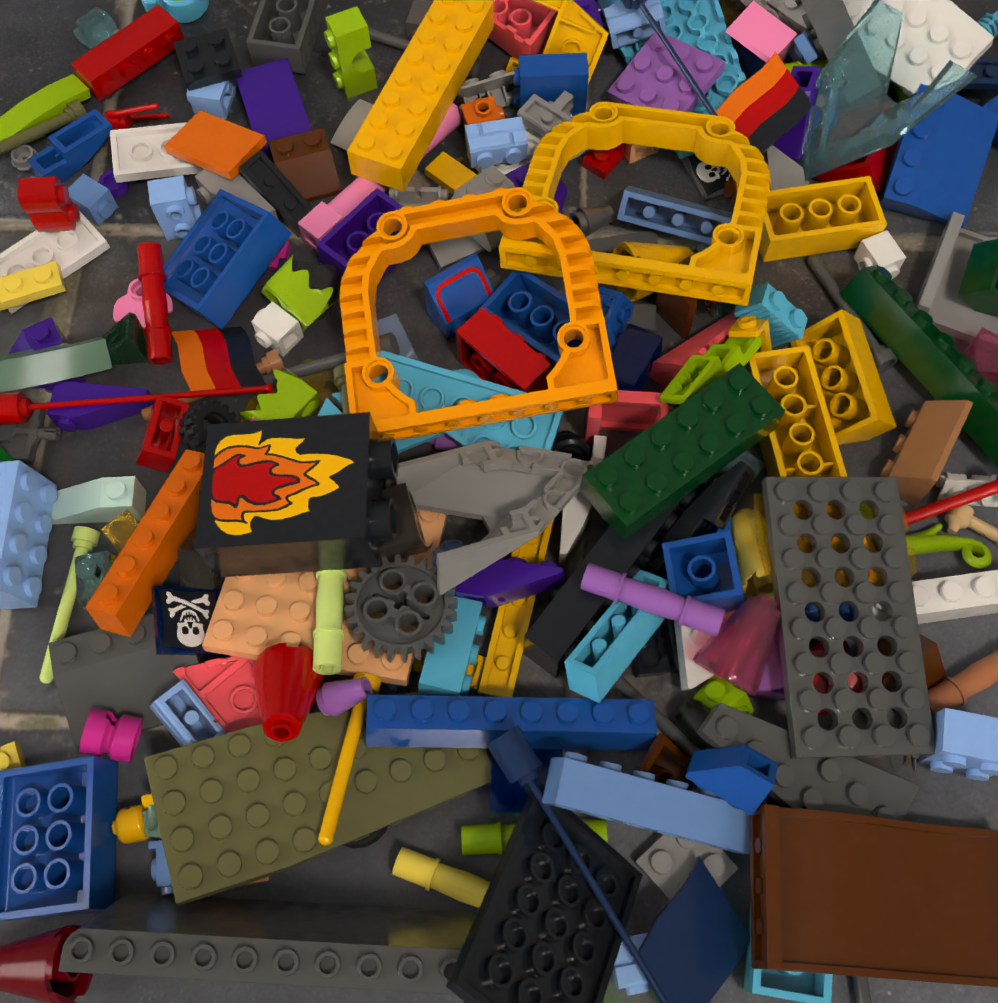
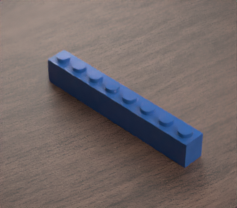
(480, 720)

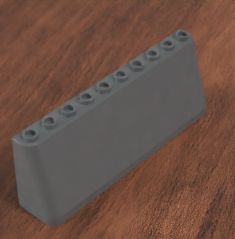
(271, 943)

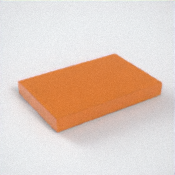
(215, 144)

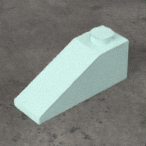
(99, 501)

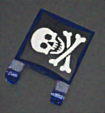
(182, 619)

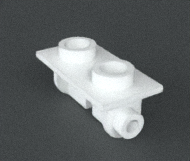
(957, 483)

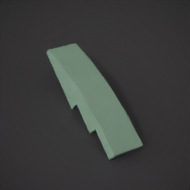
(53, 364)

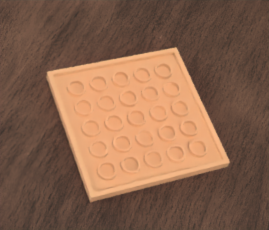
(282, 609)

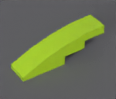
(42, 106)
(706, 368)

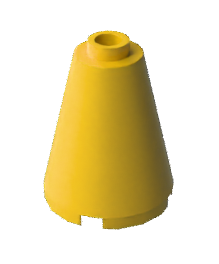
(650, 251)

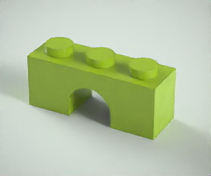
(349, 39)

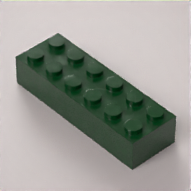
(681, 451)

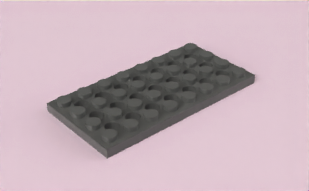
(795, 630)

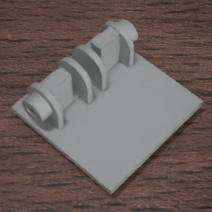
(494, 85)

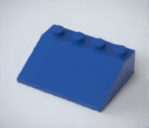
(940, 161)
(223, 257)
(57, 838)

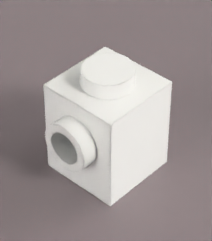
(880, 251)
(276, 329)

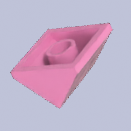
(762, 33)

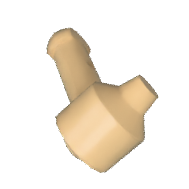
(964, 517)

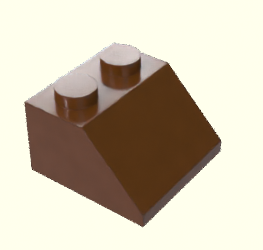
(307, 163)

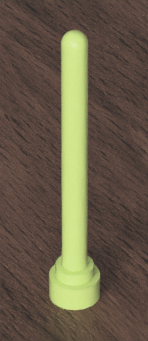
(83, 542)

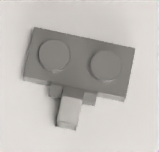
(544, 115)

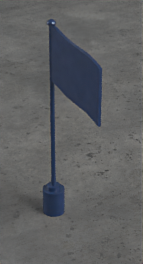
(694, 936)

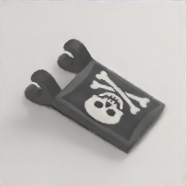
(707, 178)

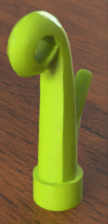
(929, 542)

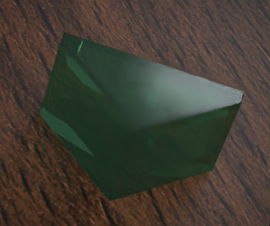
(126, 341)

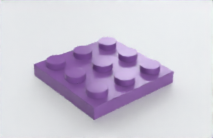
(658, 82)

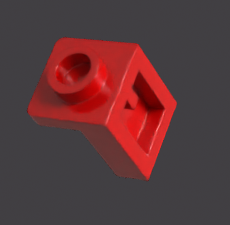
(603, 161)

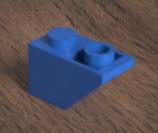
(734, 774)

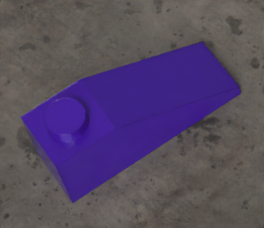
(93, 416)

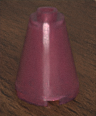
(742, 644)

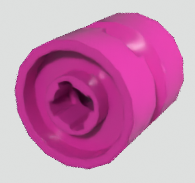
(111, 735)

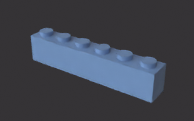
(645, 803)

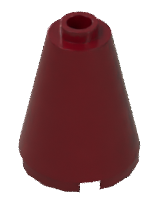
(32, 967)

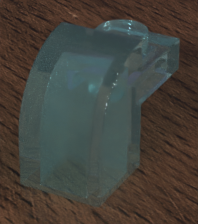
(94, 27)

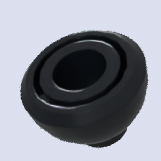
(574, 444)

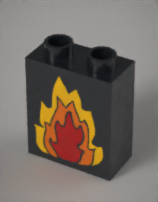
(295, 495)

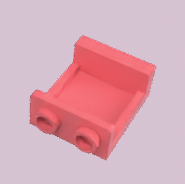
(632, 412)

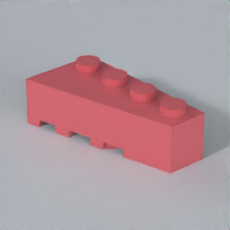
(522, 26)

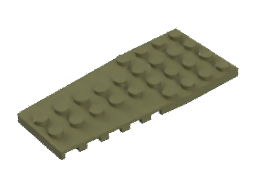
(257, 804)

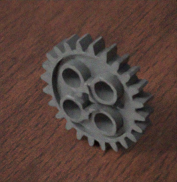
(400, 609)

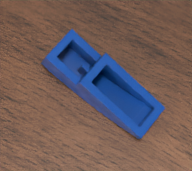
(71, 147)

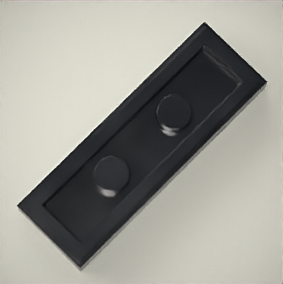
(275, 190)

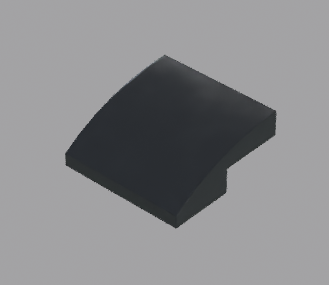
(659, 653)

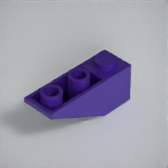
(792, 142)
(511, 581)

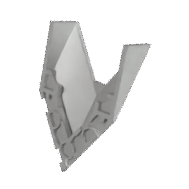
(504, 487)

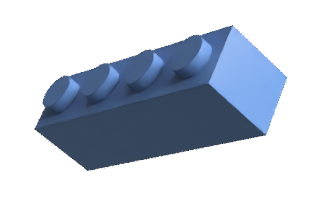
(671, 214)

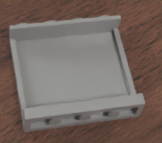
(943, 280)

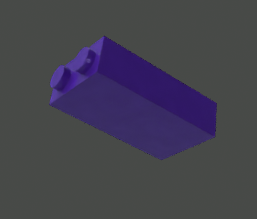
(273, 101)

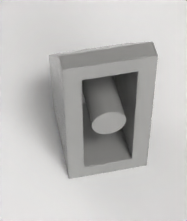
(783, 170)

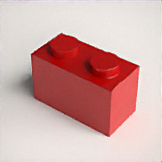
(161, 434)

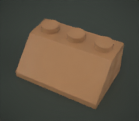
(925, 447)

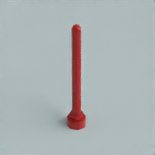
(952, 502)

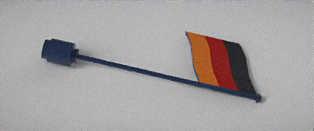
(761, 106)

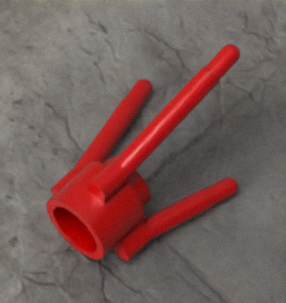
(123, 119)

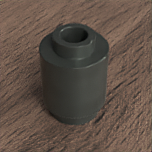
(691, 719)

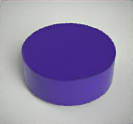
(117, 189)

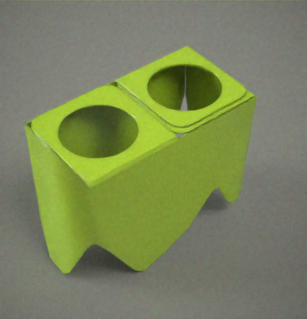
(292, 293)
(292, 400)

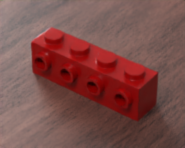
(128, 52)

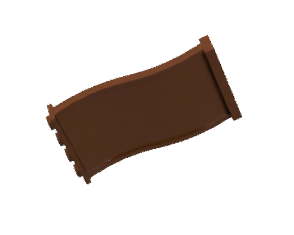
(873, 897)

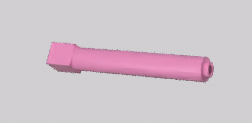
(327, 216)

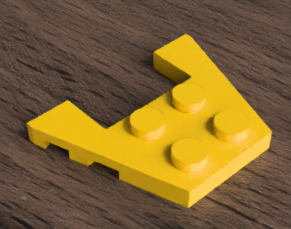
(571, 33)

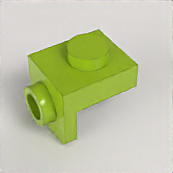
(721, 691)

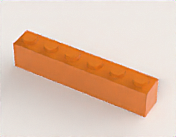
(150, 550)

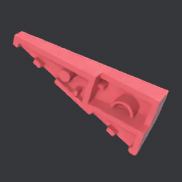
(668, 365)

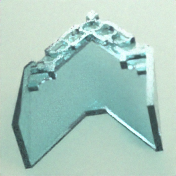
(852, 101)

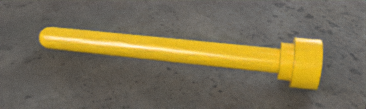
(345, 763)

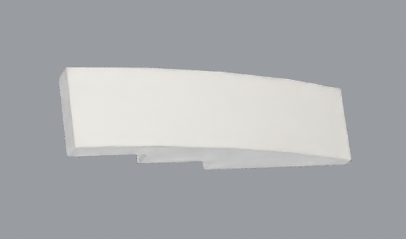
(577, 511)

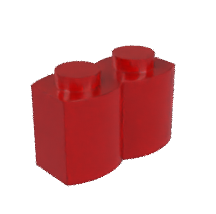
(48, 204)

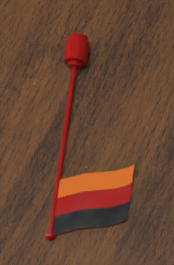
(210, 361)

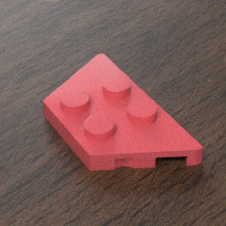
(226, 690)

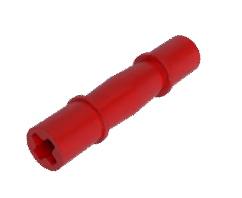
(154, 303)

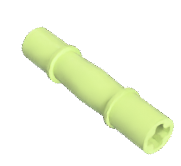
(329, 616)

